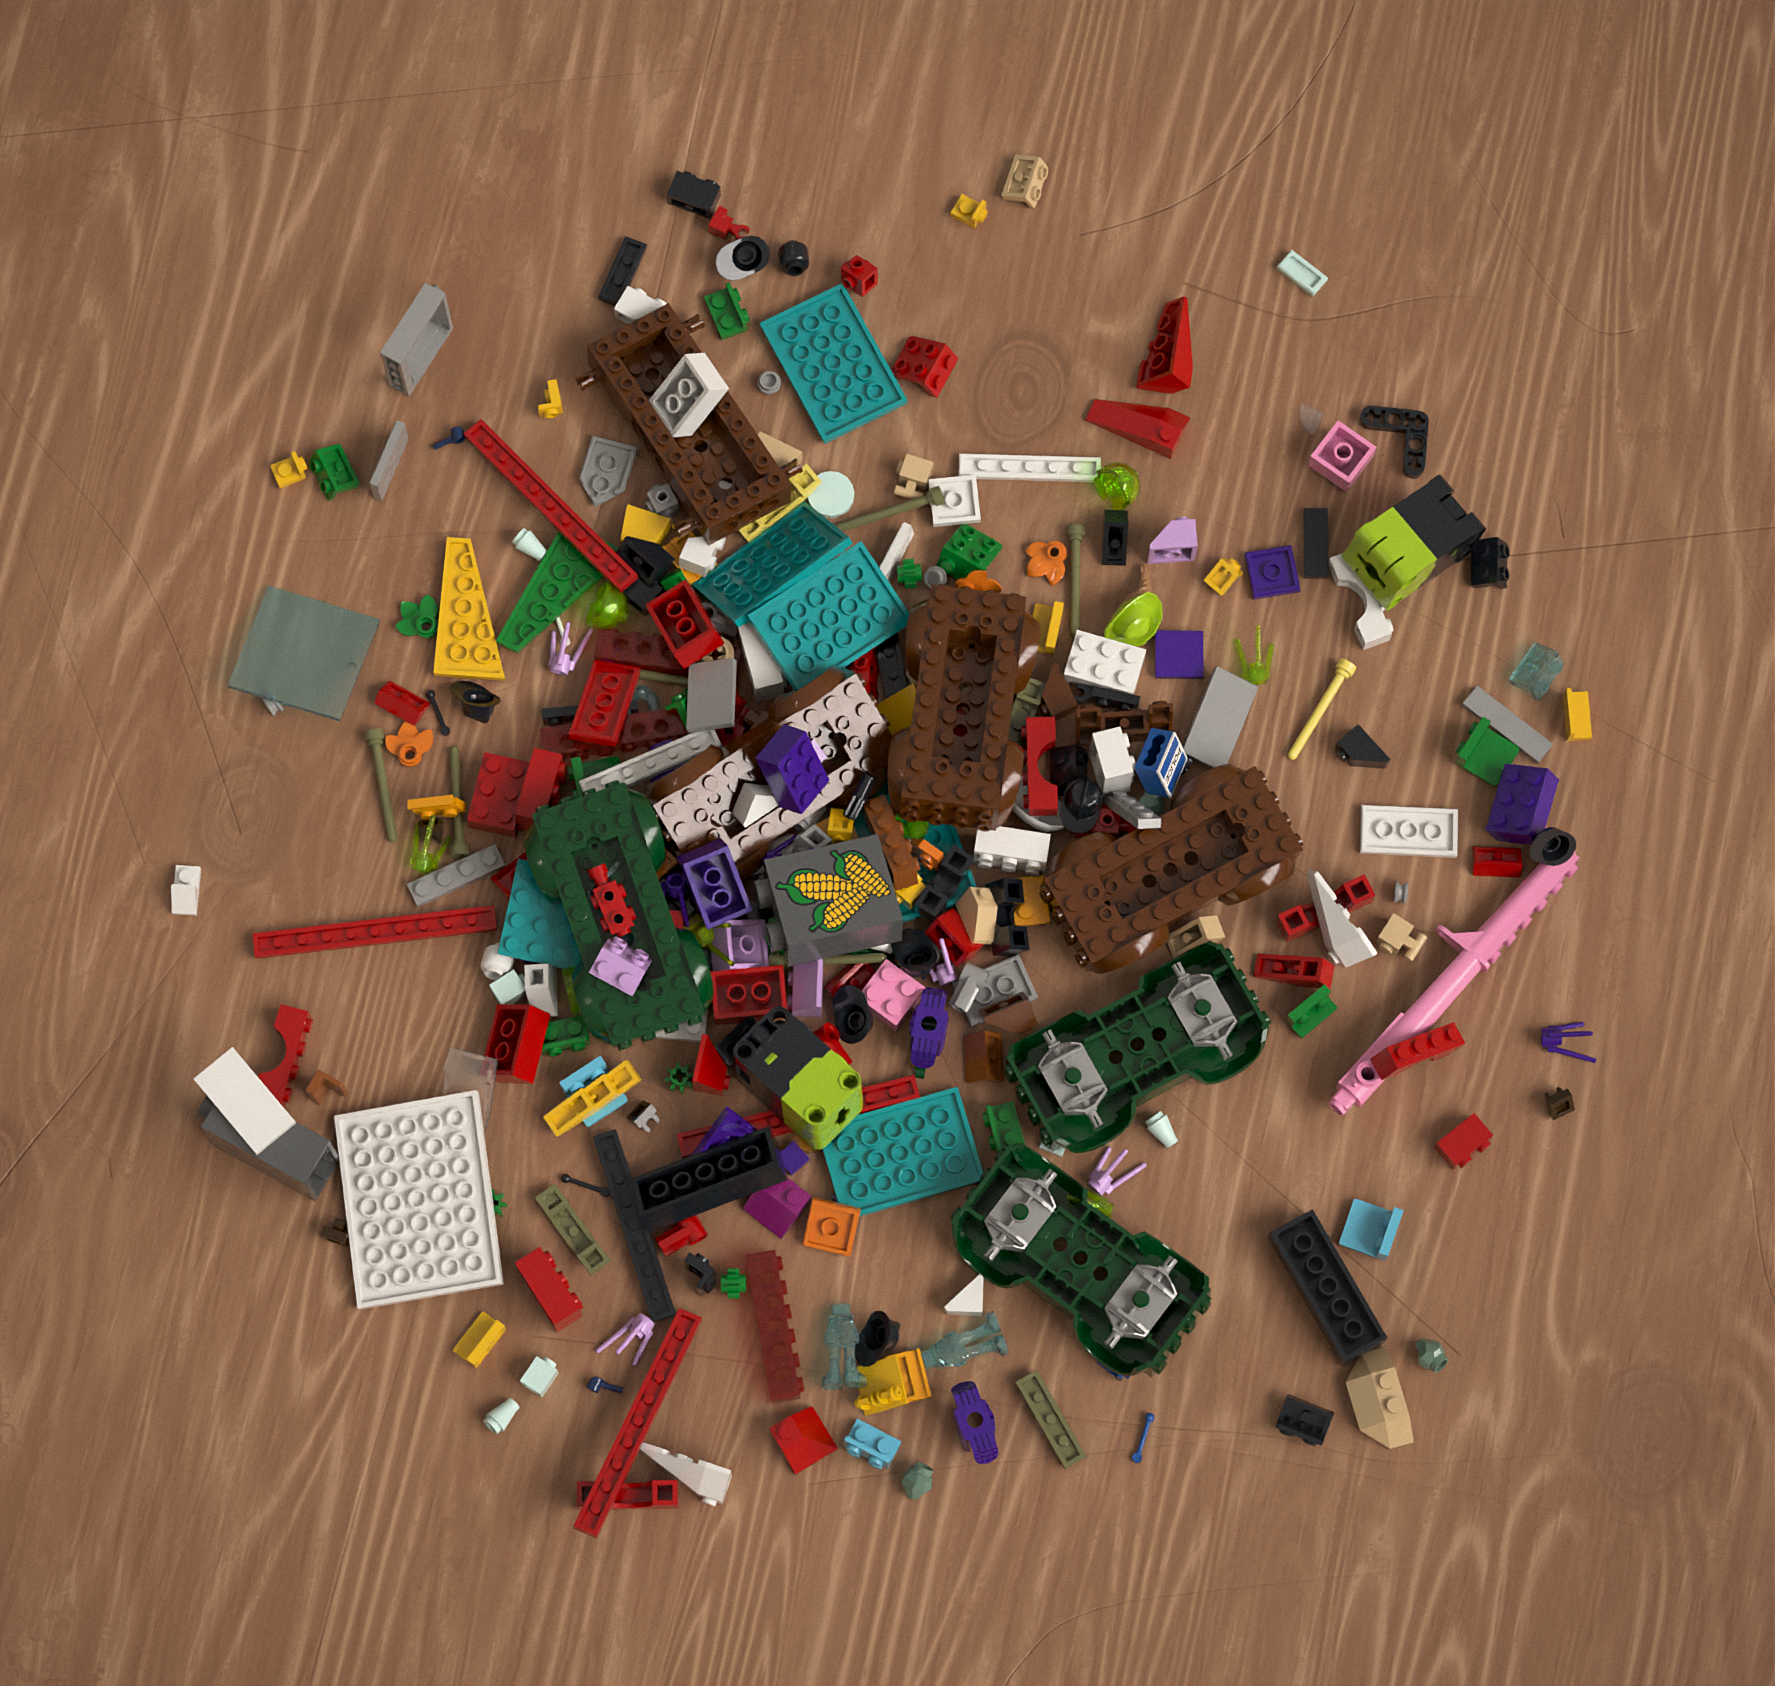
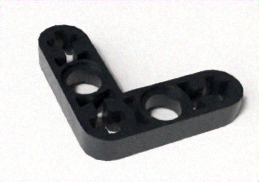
(1412, 432)

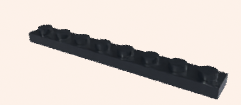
(634, 1229)

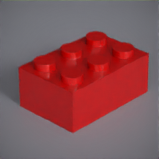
(684, 624)
(540, 786)
(497, 794)
(747, 993)
(517, 1042)
(549, 1288)

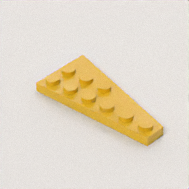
(465, 630)

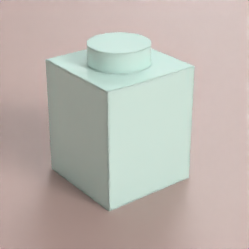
(509, 988)
(540, 1375)

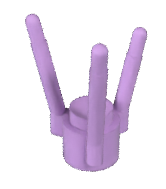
(560, 663)
(945, 972)
(1101, 1181)
(639, 1327)

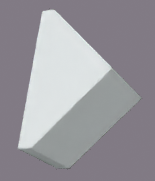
(753, 803)
(968, 1301)

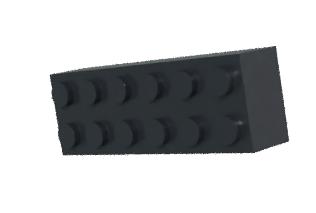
(709, 1179)
(1327, 1287)

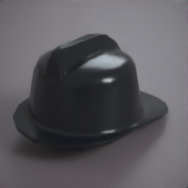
(742, 257)
(475, 700)
(1081, 805)
(1552, 846)
(915, 953)
(852, 1014)
(876, 1337)

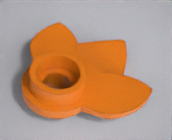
(1043, 563)
(978, 581)
(409, 741)

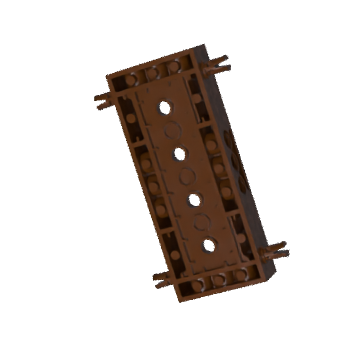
(732, 445)

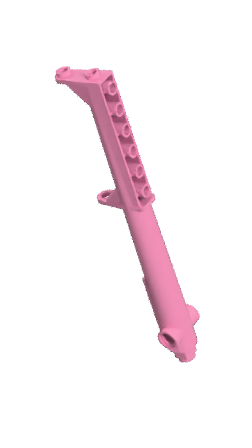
(1475, 953)

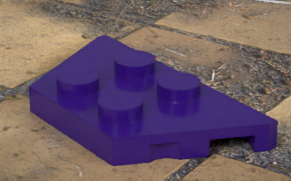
(725, 1128)

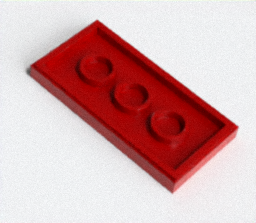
(604, 703)

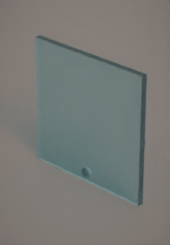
(304, 653)

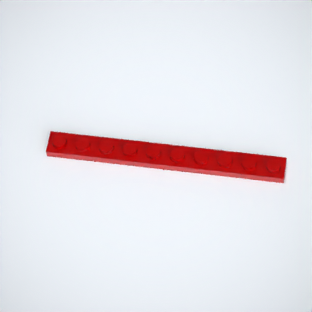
(550, 506)
(374, 932)
(874, 1098)
(637, 1423)

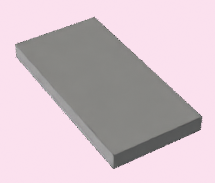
(1219, 718)

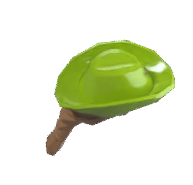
(1137, 615)

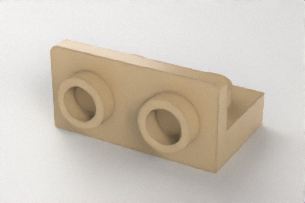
(1025, 179)

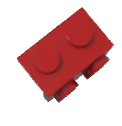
(925, 363)

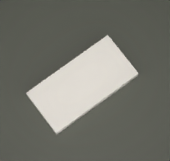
(1408, 831)
(244, 1101)

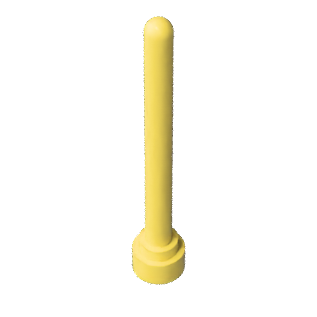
(1343, 670)

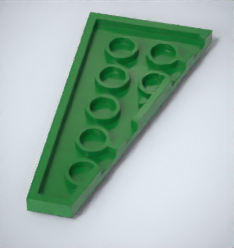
(553, 588)

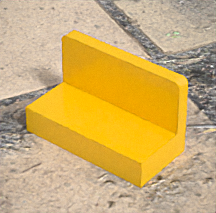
(1049, 620)
(1577, 715)
(479, 1339)

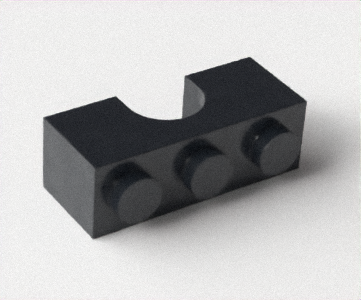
(945, 884)
(1008, 938)

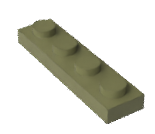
(1050, 1419)

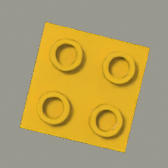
(883, 1388)

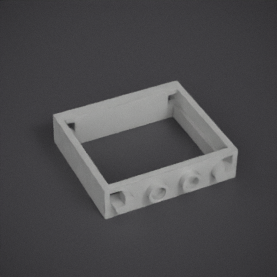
(417, 339)

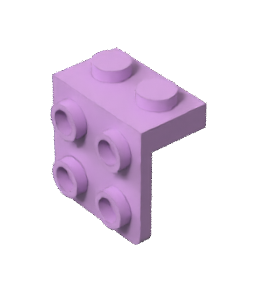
(621, 965)

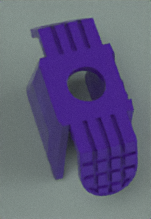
(922, 1042)
(982, 1438)

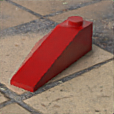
(1170, 354)
(1145, 425)

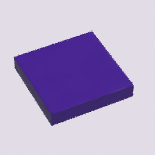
(1272, 572)
(1179, 655)

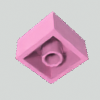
(1342, 456)
(892, 994)

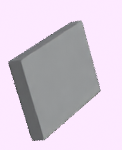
(389, 460)
(711, 695)
(1004, 981)

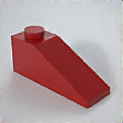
(1294, 970)

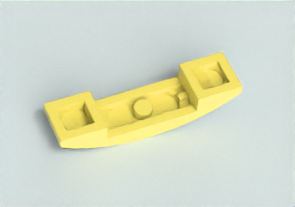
(801, 488)

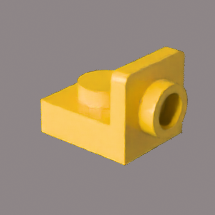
(969, 211)
(553, 401)
(289, 470)
(1224, 575)
(839, 827)

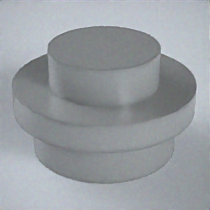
(769, 382)
(935, 575)

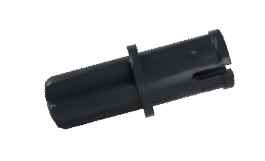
(859, 796)

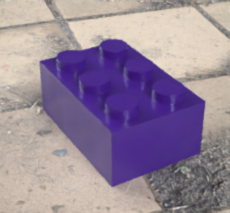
(792, 769)
(1521, 803)
(714, 883)

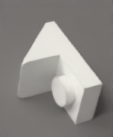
(185, 890)

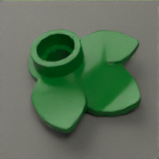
(418, 615)

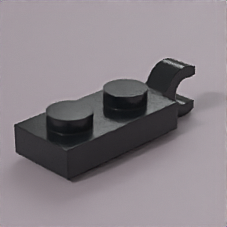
(1105, 698)

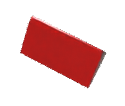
(401, 702)
(1496, 862)
(851, 974)

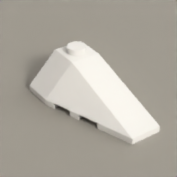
(1342, 939)
(703, 1479)

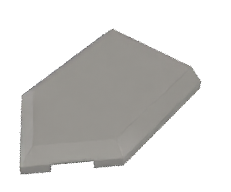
(606, 469)

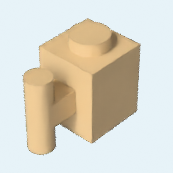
(915, 474)
(1396, 935)

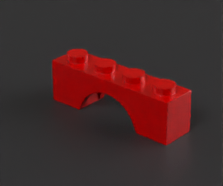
(1041, 795)
(1304, 918)
(292, 1026)
(1417, 1049)
(642, 1495)

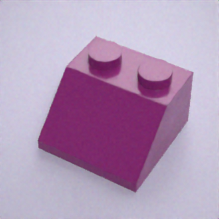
(778, 1206)

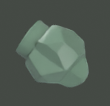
(1152, 803)
(1431, 1355)
(917, 1480)

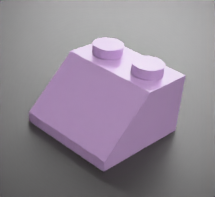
(1175, 542)
(742, 944)
(807, 989)

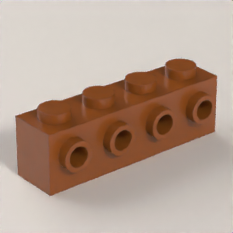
(896, 850)

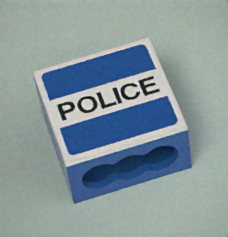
(1161, 763)

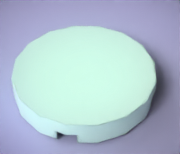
(833, 495)

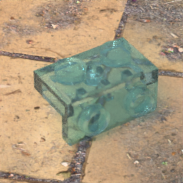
(1537, 670)

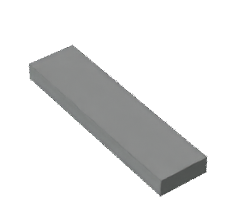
(1507, 724)

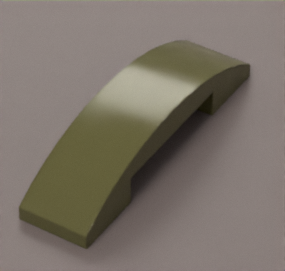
(1025, 706)
(572, 1229)

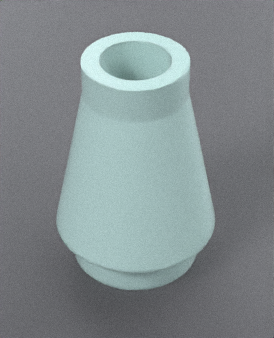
(529, 544)
(1161, 1129)
(499, 1417)

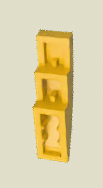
(592, 1098)

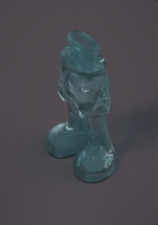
(842, 1334)
(952, 1349)

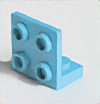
(582, 1079)
(1370, 1229)
(871, 1444)

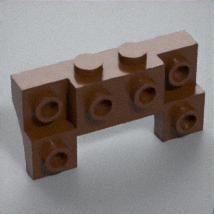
(1134, 722)

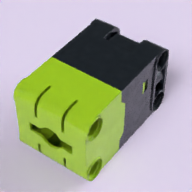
(1413, 542)
(798, 1077)

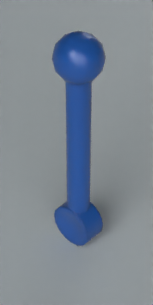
(1149, 1417)

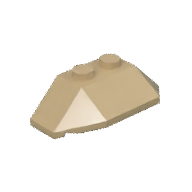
(1379, 1400)

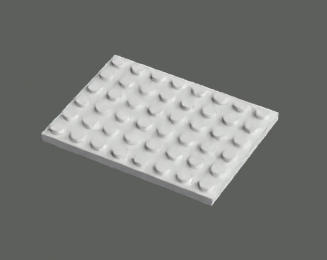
(418, 1200)

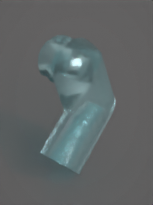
(647, 695)

